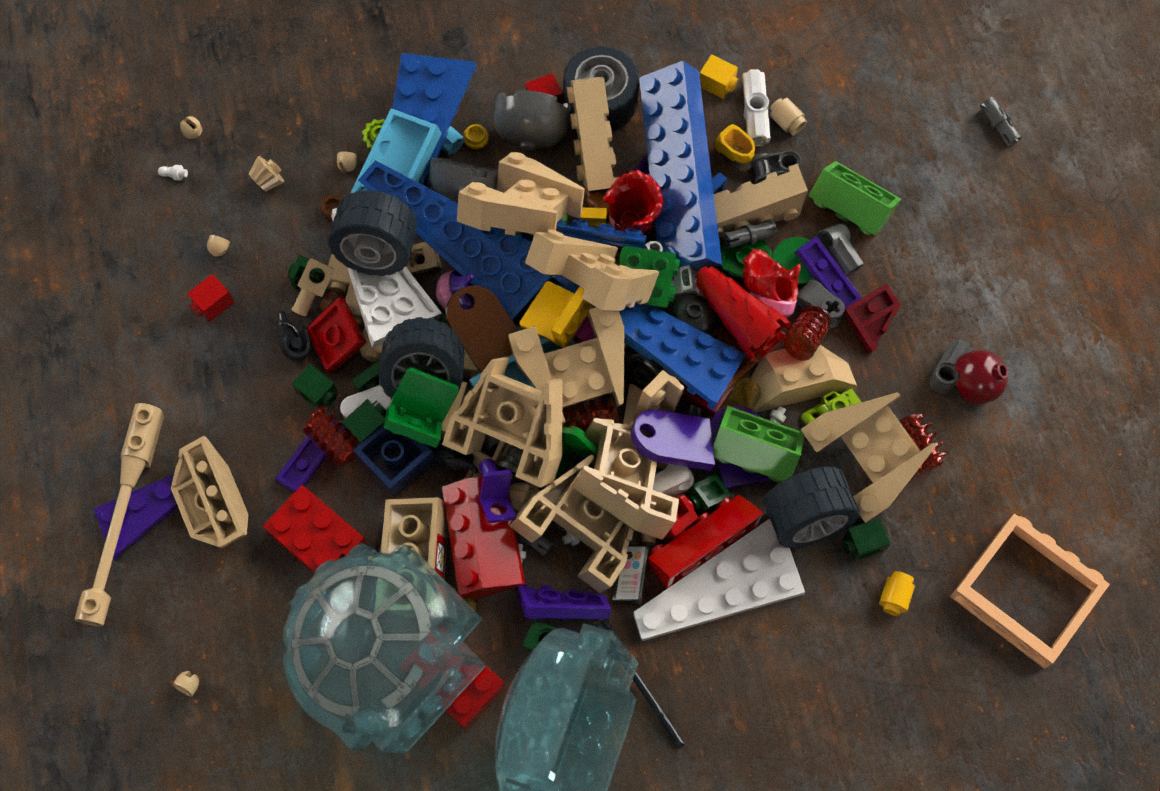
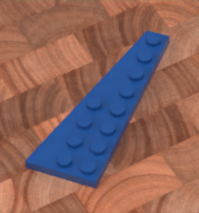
(432, 92)
(491, 255)
(679, 348)

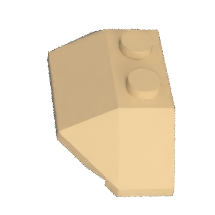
(792, 381)
(208, 495)

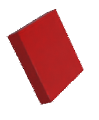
(336, 335)

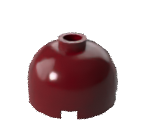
(981, 376)

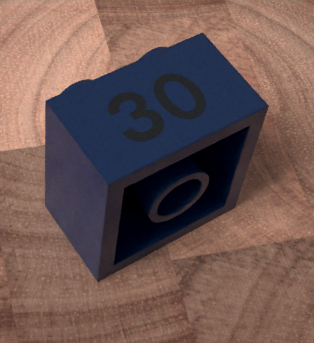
(393, 459)

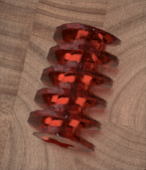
(807, 333)
(584, 416)
(330, 437)
(922, 439)

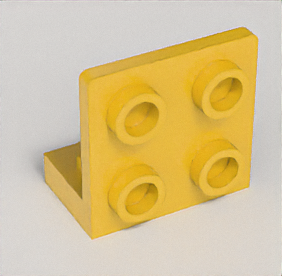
(556, 313)

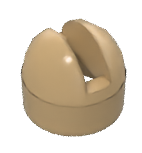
(187, 130)
(346, 161)
(217, 245)
(186, 684)

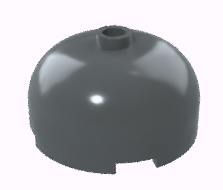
(530, 119)
(450, 177)

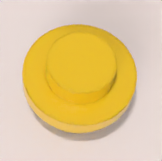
(476, 136)

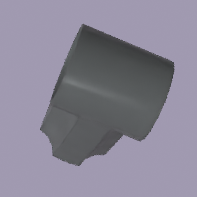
(837, 242)
(947, 366)

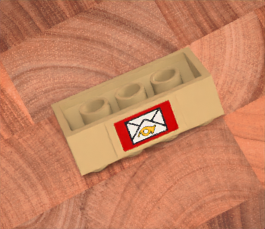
(420, 525)

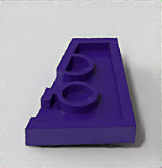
(145, 509)
(552, 604)

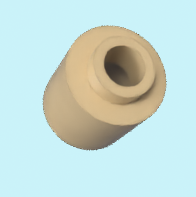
(787, 116)

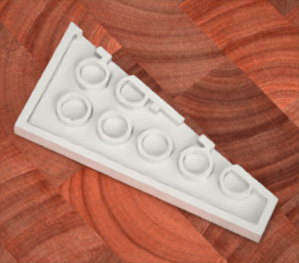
(389, 301)
(738, 579)

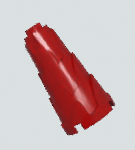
(743, 315)

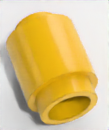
(897, 593)

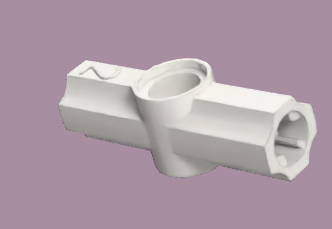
(755, 96)

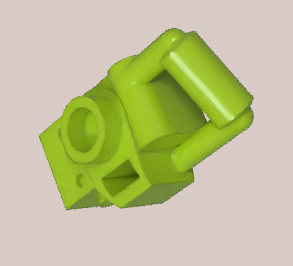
(838, 401)

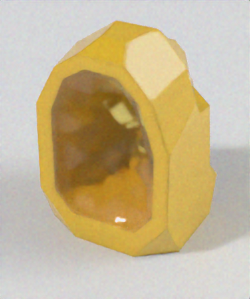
(735, 144)

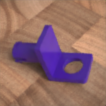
(495, 491)

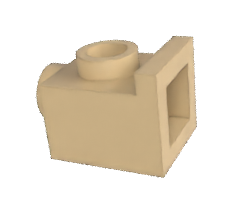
(431, 257)

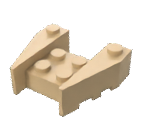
(531, 198)
(592, 268)
(585, 368)
(514, 415)
(877, 444)
(625, 480)
(584, 520)

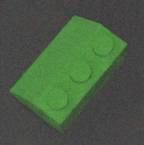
(854, 198)
(758, 445)

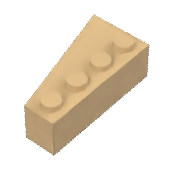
(593, 133)
(771, 199)

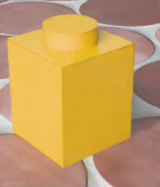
(718, 76)

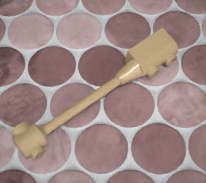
(135, 455)

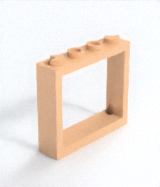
(1005, 625)

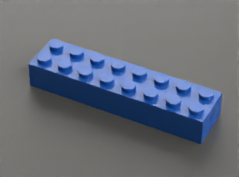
(681, 164)

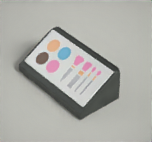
(630, 581)

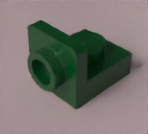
(296, 270)
(367, 379)
(707, 494)

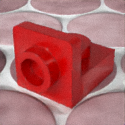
(685, 516)

